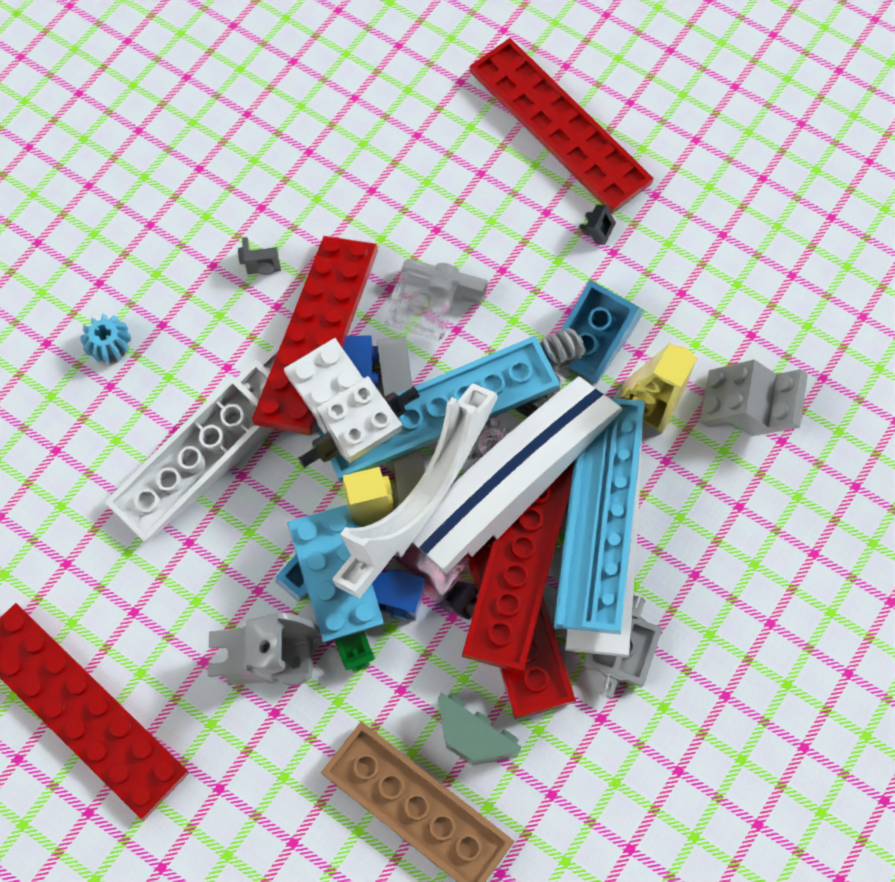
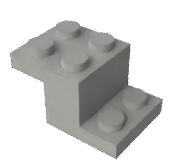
(754, 398)

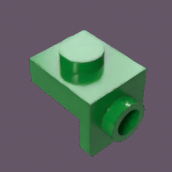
(354, 651)

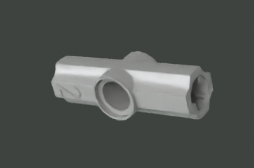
(470, 287)

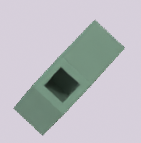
(472, 735)

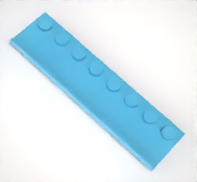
(601, 526)

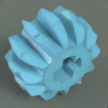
(95, 335)

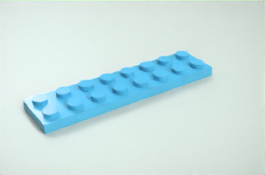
(514, 373)

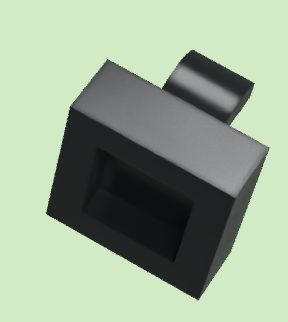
(599, 224)
(458, 599)

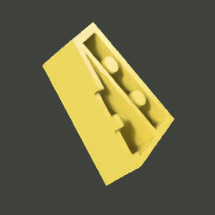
(368, 496)

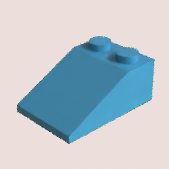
(604, 327)

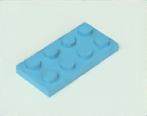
(320, 557)

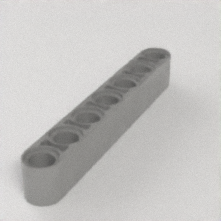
(397, 378)

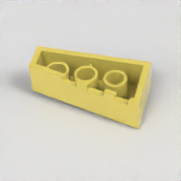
(660, 384)

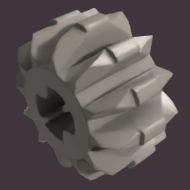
(563, 348)

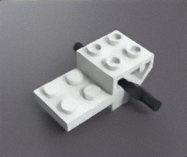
(345, 405)

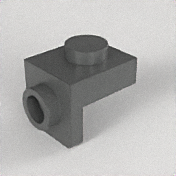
(258, 261)

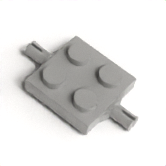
(635, 667)

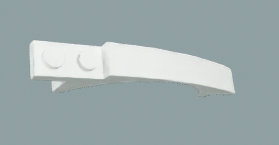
(377, 543)

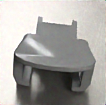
(266, 648)

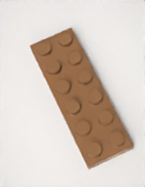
(417, 807)

